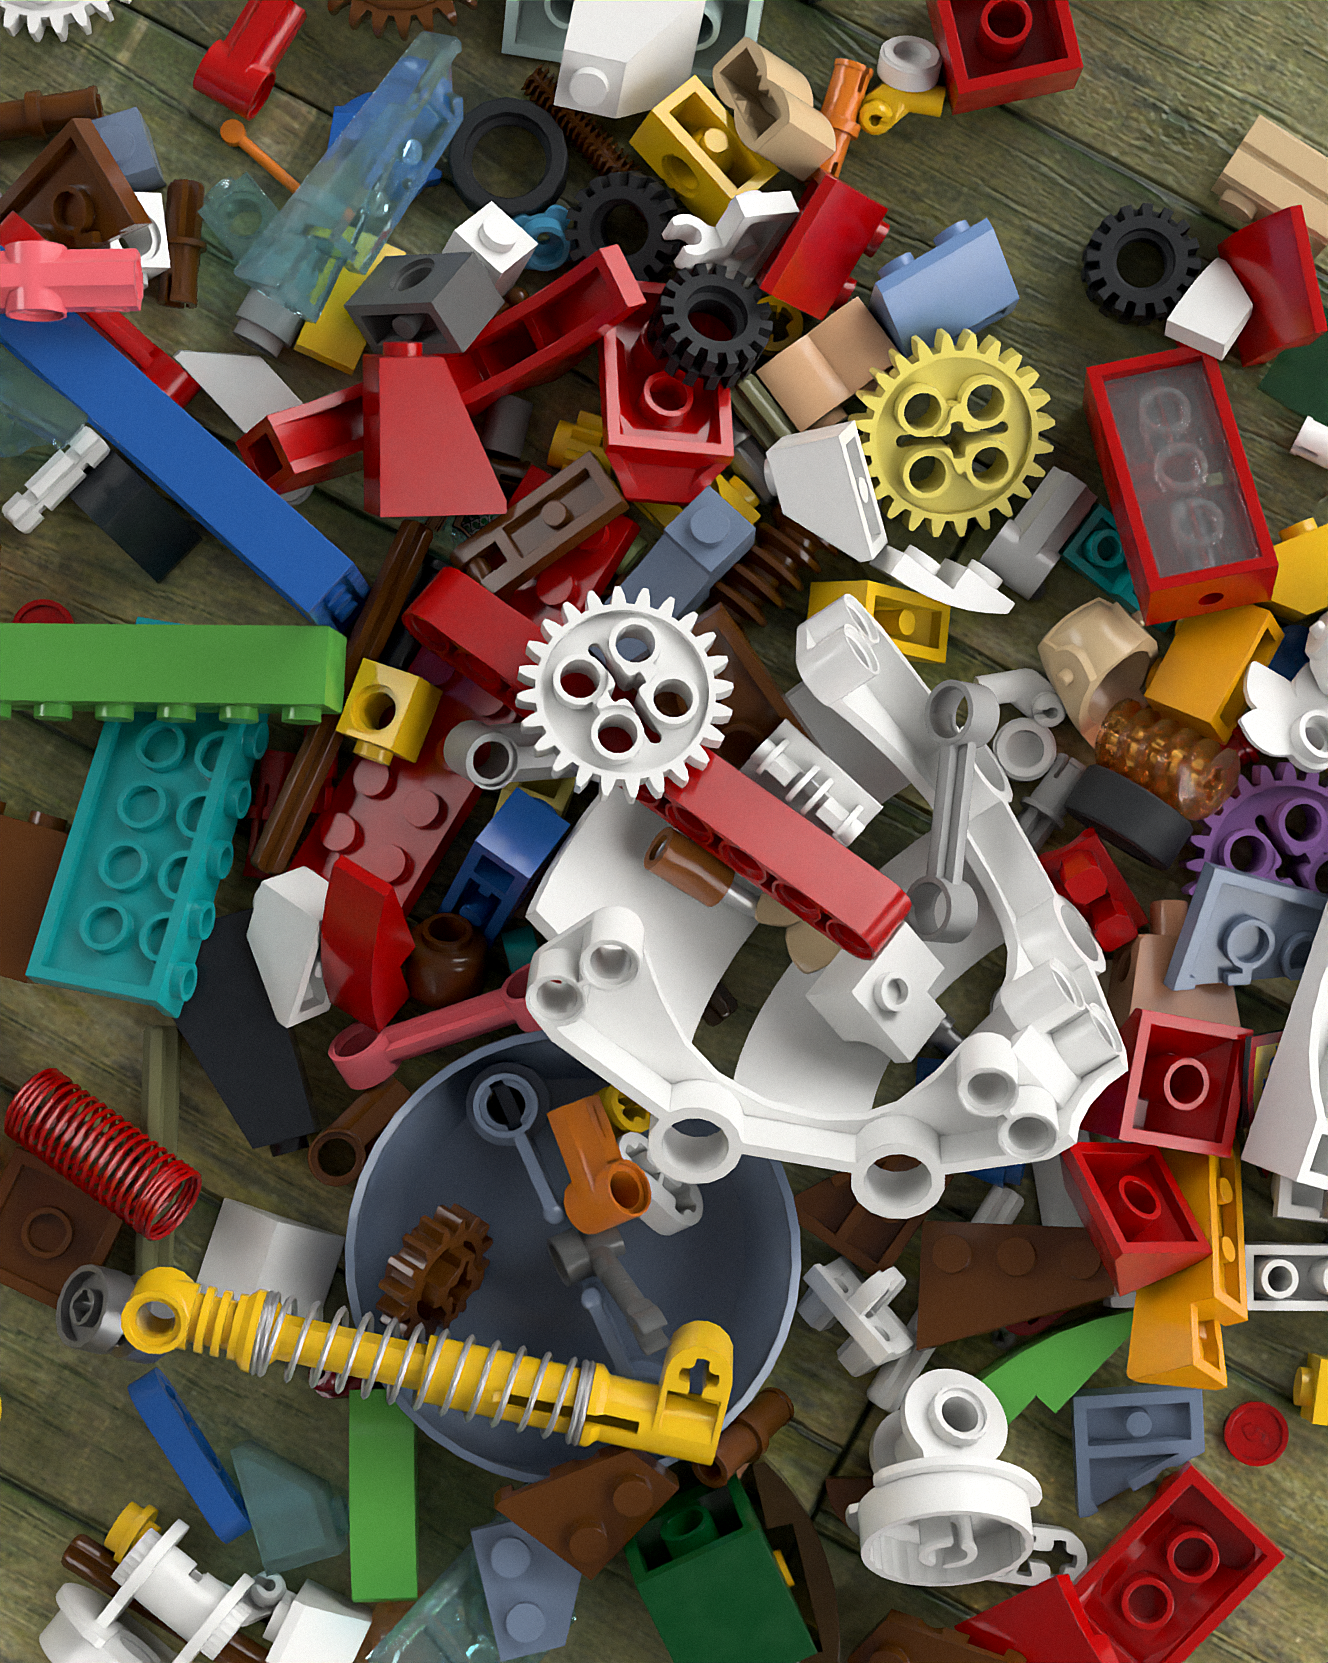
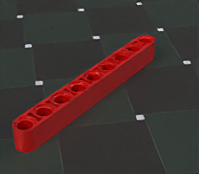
(716, 807)

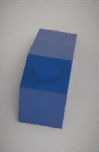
(505, 863)

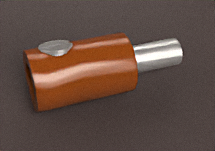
(696, 872)

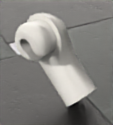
(1028, 693)

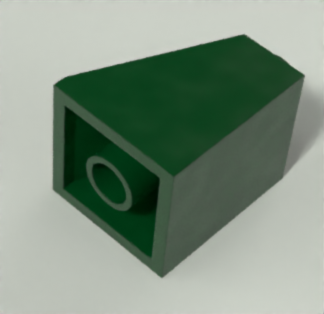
(716, 1581)

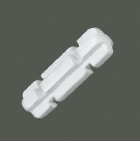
(55, 480)

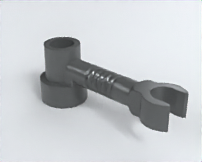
(584, 1255)

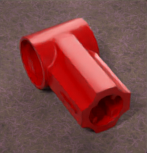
(243, 66)

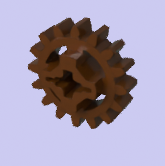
(435, 1271)

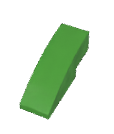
(1056, 1361)
(383, 1500)

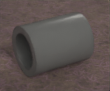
(506, 427)

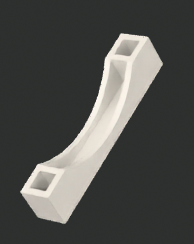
(1292, 1114)

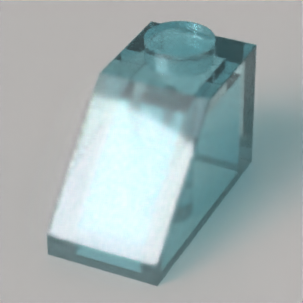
(289, 1509)

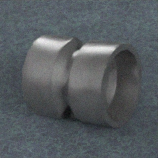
(92, 1310)

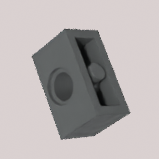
(425, 300)

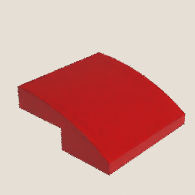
(1281, 281)
(1042, 1625)

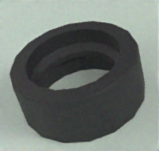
(514, 113)
(1128, 817)

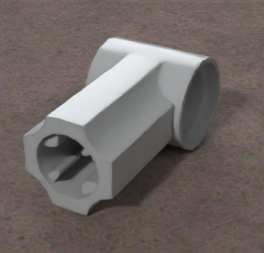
(1030, 544)
(509, 756)

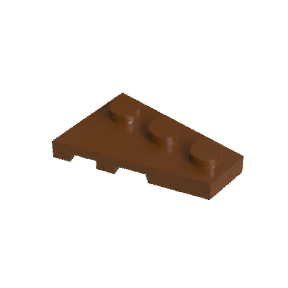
(76, 192)
(1001, 1276)

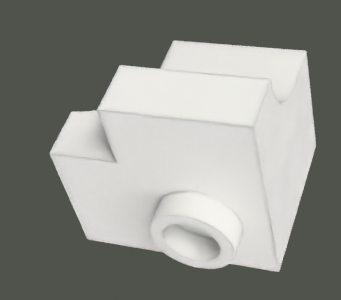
(884, 997)

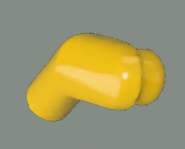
(887, 106)

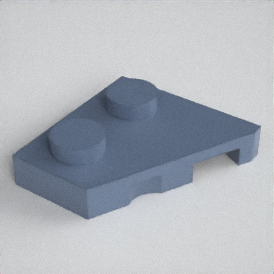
(1129, 1437)
(525, 1589)

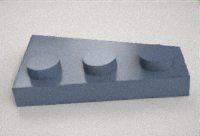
(1244, 930)

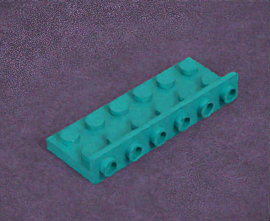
(147, 857)

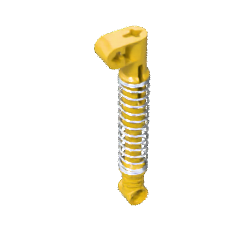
(450, 1373)

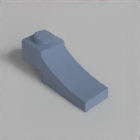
(686, 561)

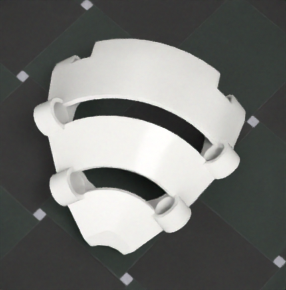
(648, 958)

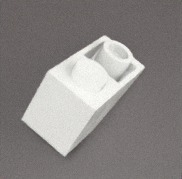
(316, 1626)

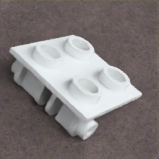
(811, 784)

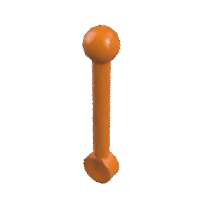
(235, 135)

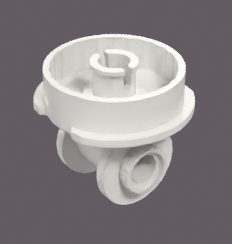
(939, 1495)
(169, 1586)

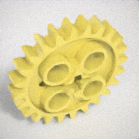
(949, 376)

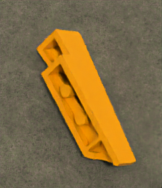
(1180, 1316)

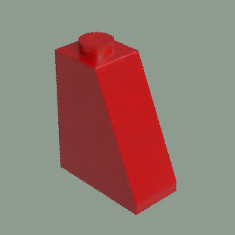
(420, 440)

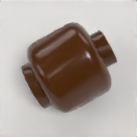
(447, 961)

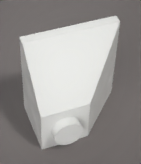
(627, 54)

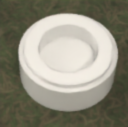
(909, 64)
(1024, 749)

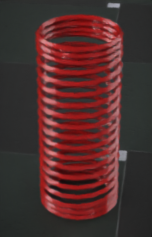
(155, 1195)

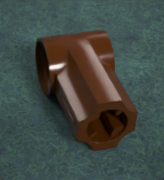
(361, 1127)

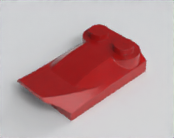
(656, 430)
(1175, 1571)

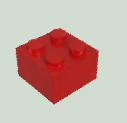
(1004, 50)

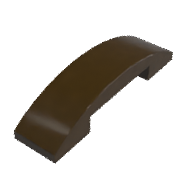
(783, 1507)

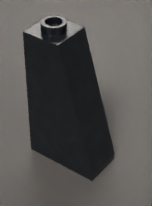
(243, 1046)

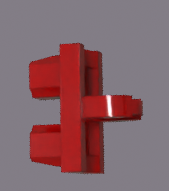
(1081, 875)

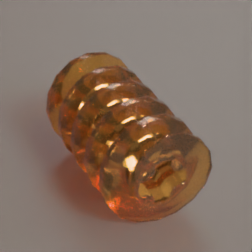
(1166, 759)

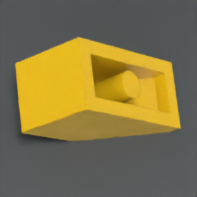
(909, 618)

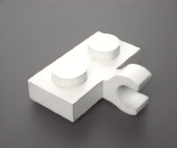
(740, 238)

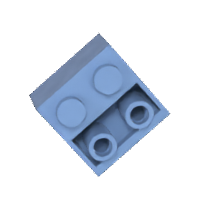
(948, 288)

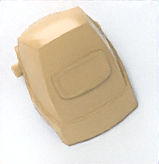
(1096, 661)

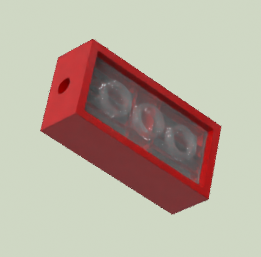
(1179, 484)

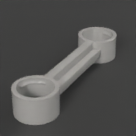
(951, 810)

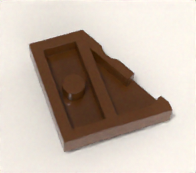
(590, 1504)

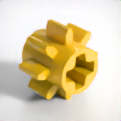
(576, 439)

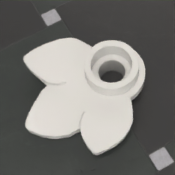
(1287, 716)

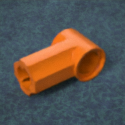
(603, 1184)

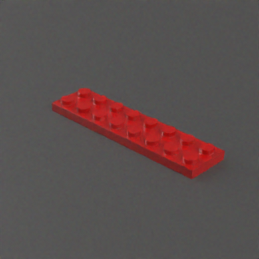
(408, 813)

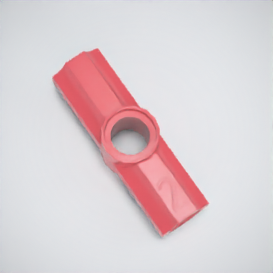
(46, 281)

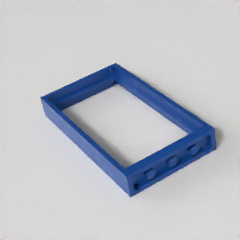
(192, 467)

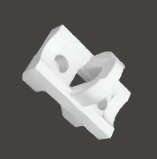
(862, 1308)

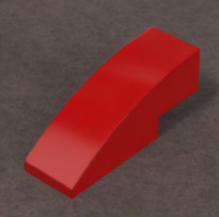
(364, 945)

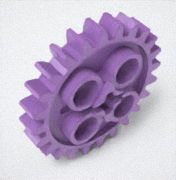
(1271, 800)

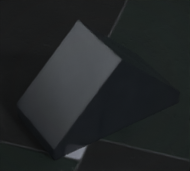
(135, 517)

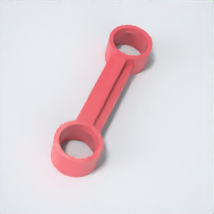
(371, 1058)

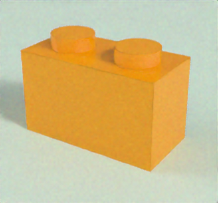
(1206, 668)

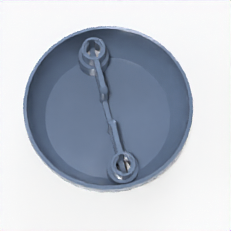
(448, 1149)

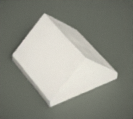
(270, 1253)

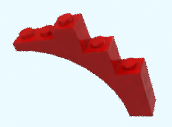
(512, 353)

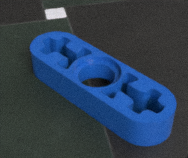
(190, 1455)

